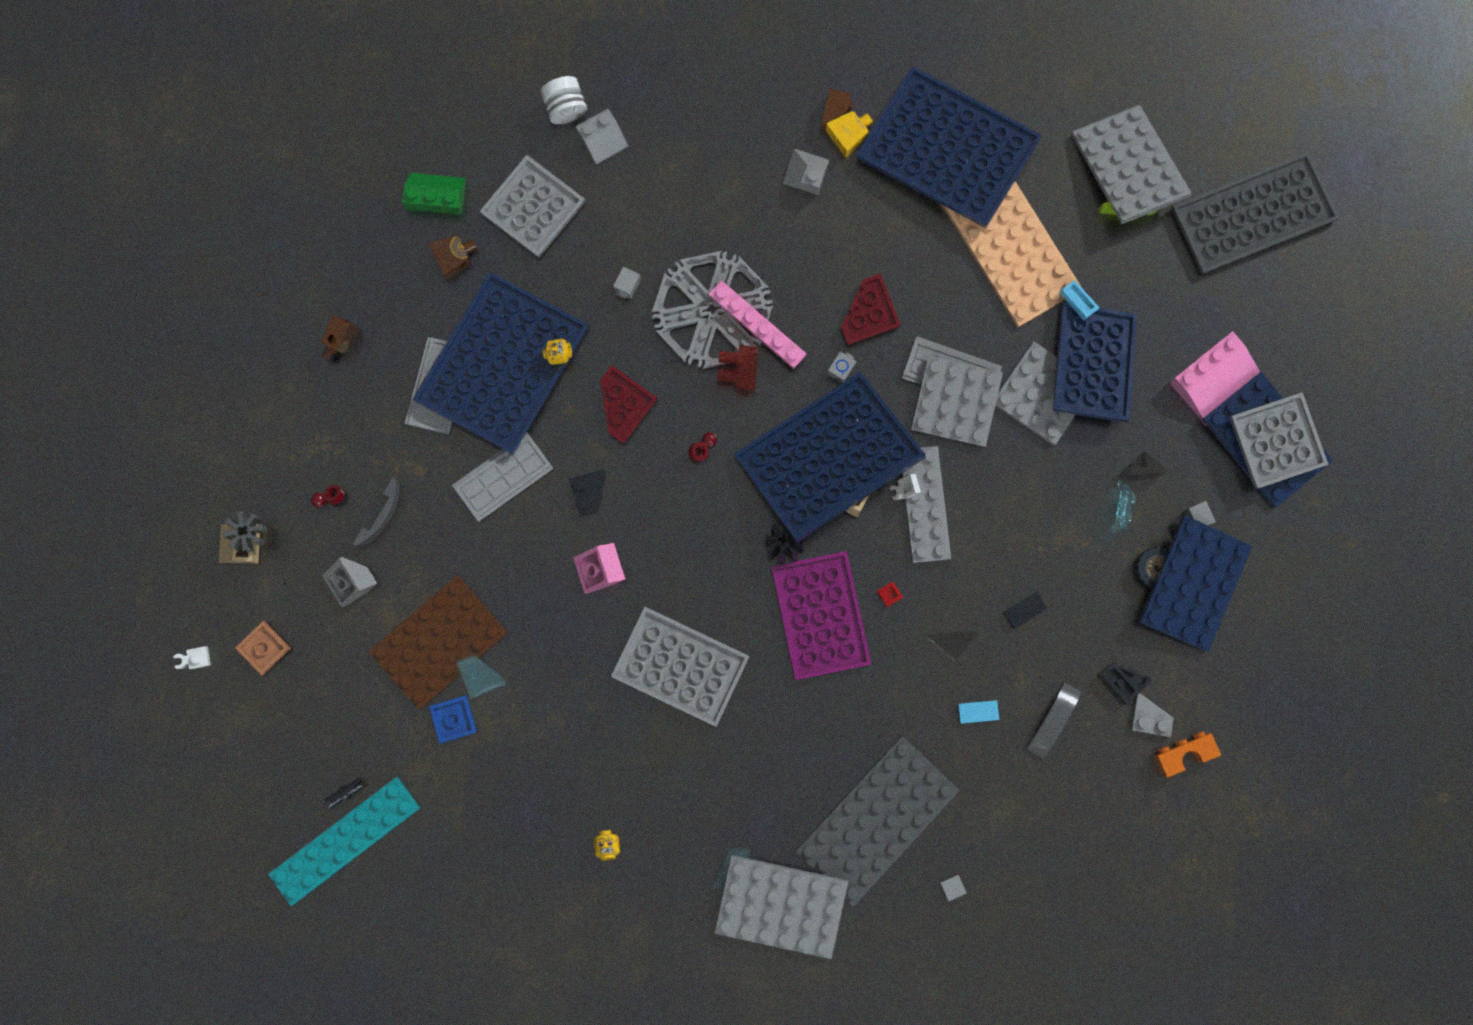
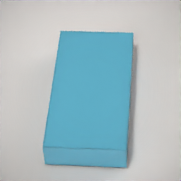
(1079, 300)
(978, 711)

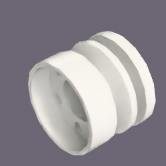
(563, 100)

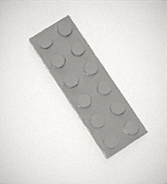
(927, 511)

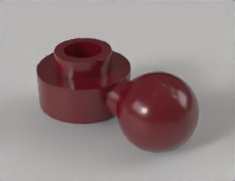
(708, 440)
(332, 495)

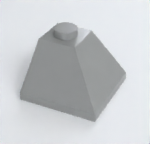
(806, 171)
(348, 580)

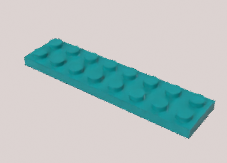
(344, 841)

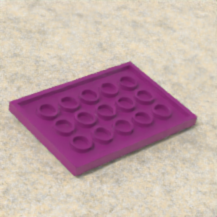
(821, 615)

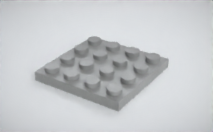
(532, 206)
(1030, 395)
(956, 401)
(1278, 440)

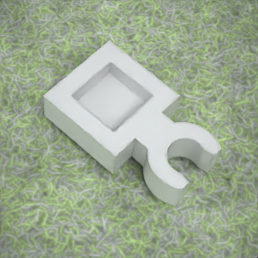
(907, 487)
(195, 658)

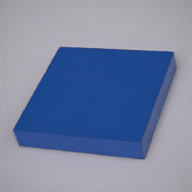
(452, 719)

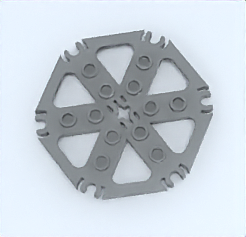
(701, 301)

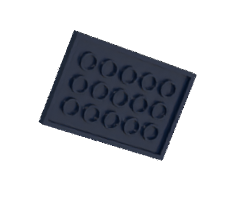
(1095, 364)
(1251, 395)
(1195, 583)

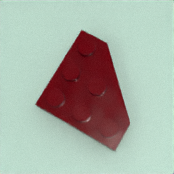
(870, 312)
(624, 403)

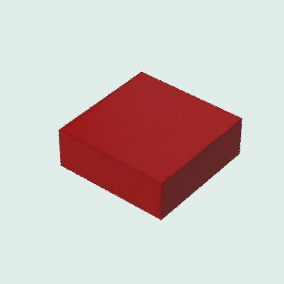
(889, 594)

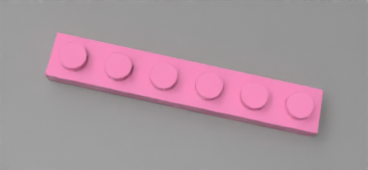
(757, 324)

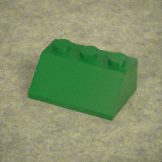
(434, 193)

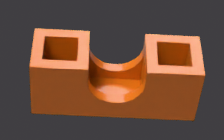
(1170, 760)

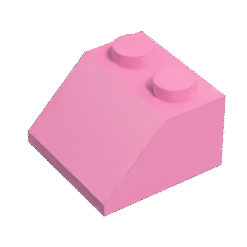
(599, 568)

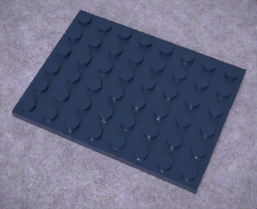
(949, 147)
(494, 363)
(829, 456)

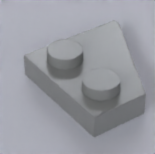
(1150, 718)

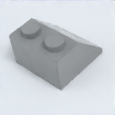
(601, 136)

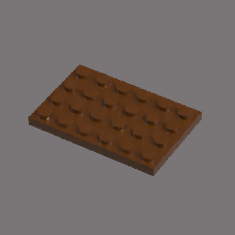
(427, 645)

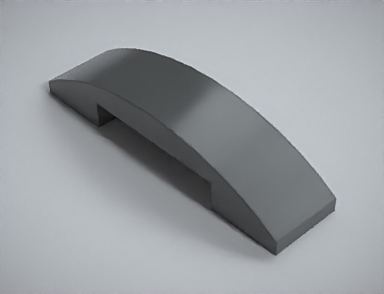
(384, 517)
(1054, 721)

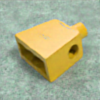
(848, 131)

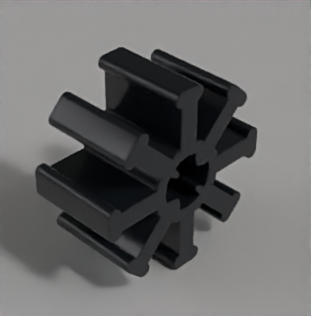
(776, 546)

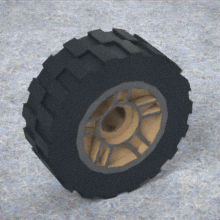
(1145, 566)

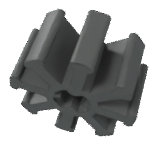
(250, 526)

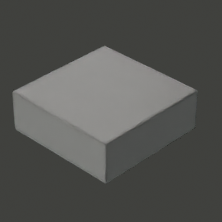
(953, 887)

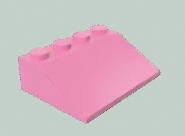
(1215, 375)

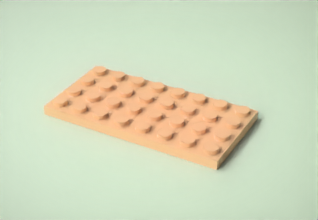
(1017, 257)

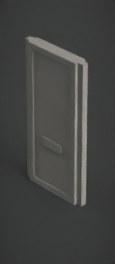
(923, 348)
(418, 415)
(502, 478)

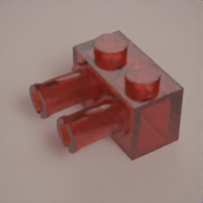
(746, 364)

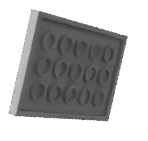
(1131, 164)
(680, 666)
(781, 906)

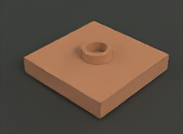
(263, 648)

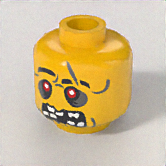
(557, 351)
(606, 846)

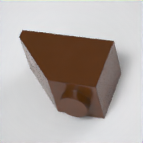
(837, 105)

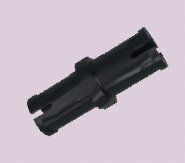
(345, 793)

